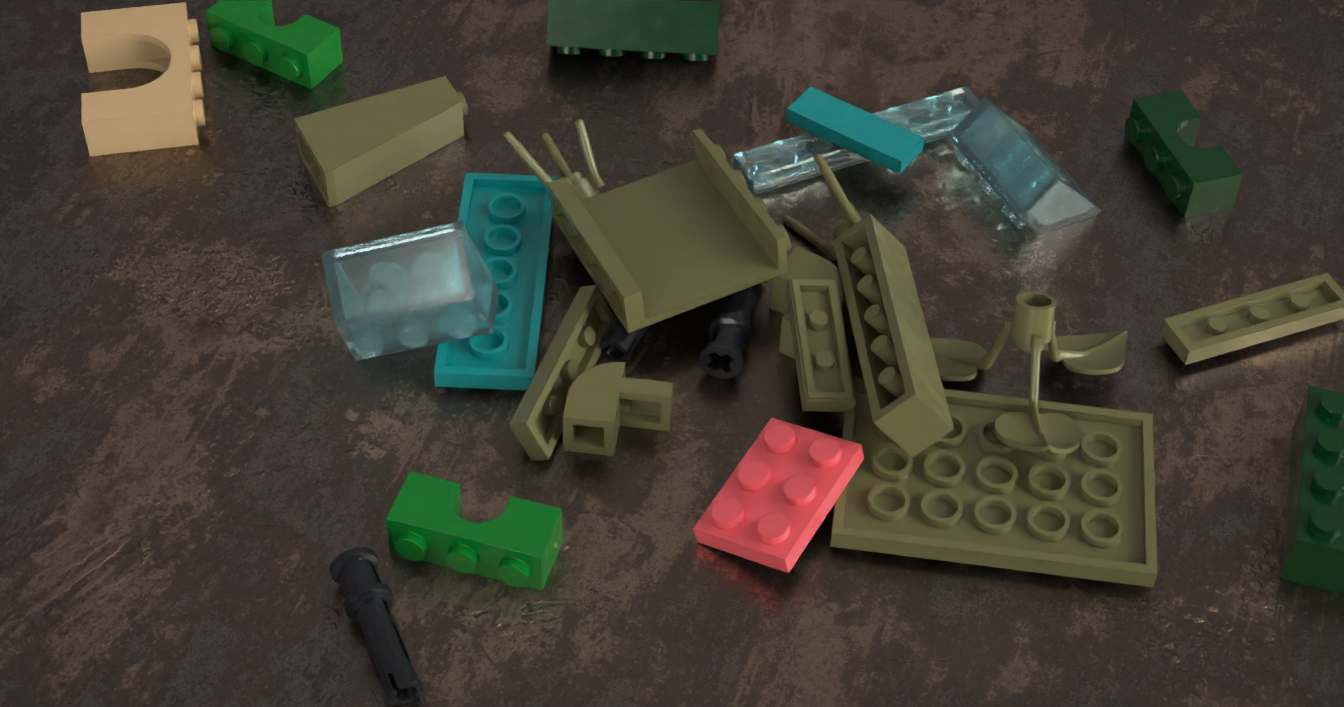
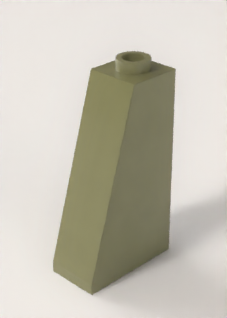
(378, 136)

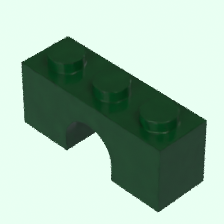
(1193, 177)

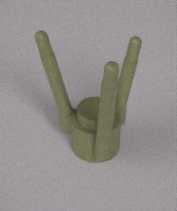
(583, 186)
(848, 209)

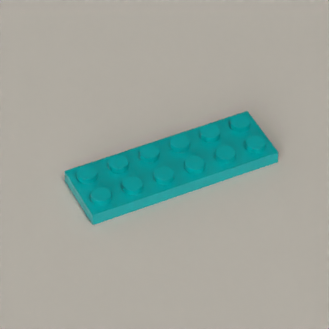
(513, 233)

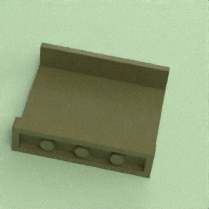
(673, 237)

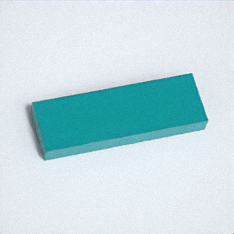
(855, 129)

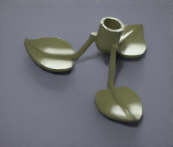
(1035, 333)

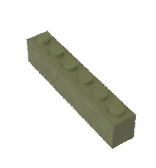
(892, 337)

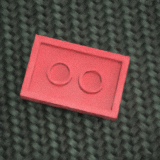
(779, 494)

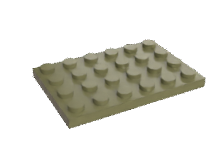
(1004, 505)

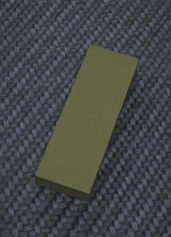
(820, 345)

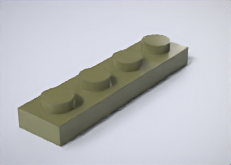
(1254, 318)
(571, 352)

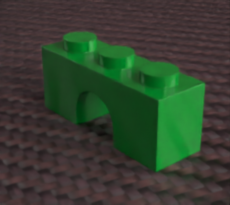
(297, 51)
(512, 548)

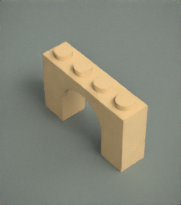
(148, 115)

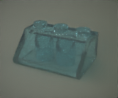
(1019, 171)
(410, 291)

